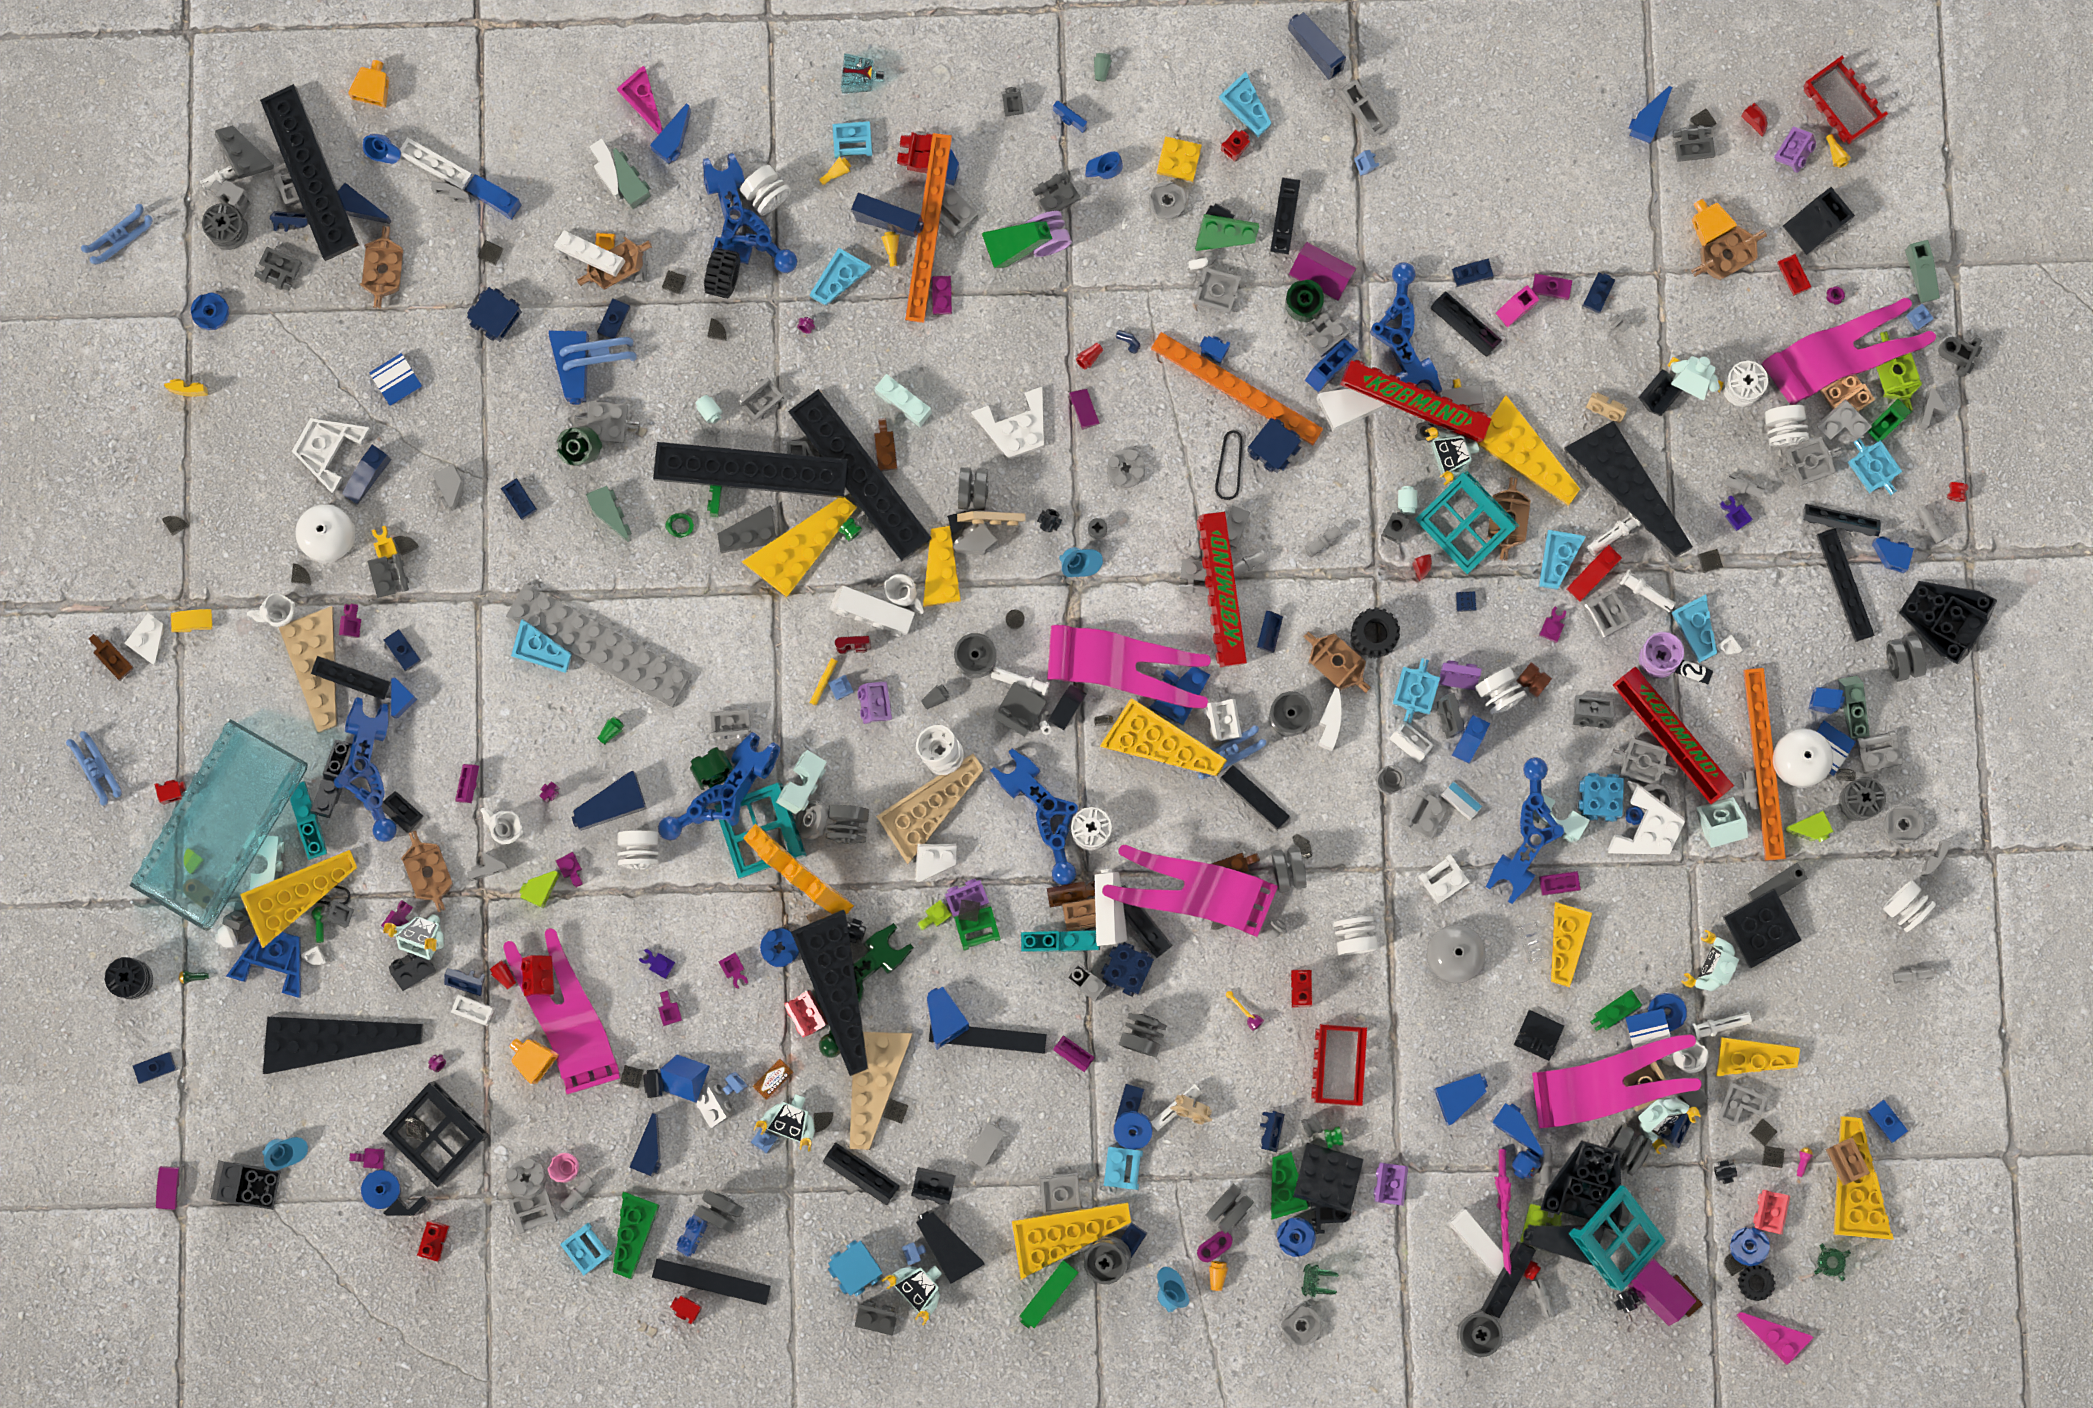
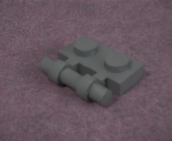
(1694, 149)
(1059, 199)
(280, 263)
(382, 576)
(1450, 715)

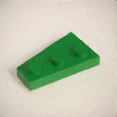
(1225, 232)
(1283, 1186)

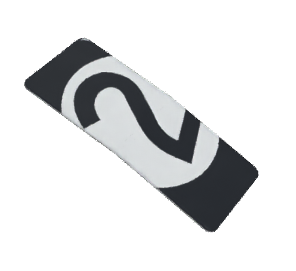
(1694, 671)

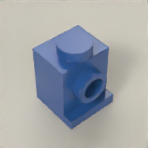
(1214, 348)

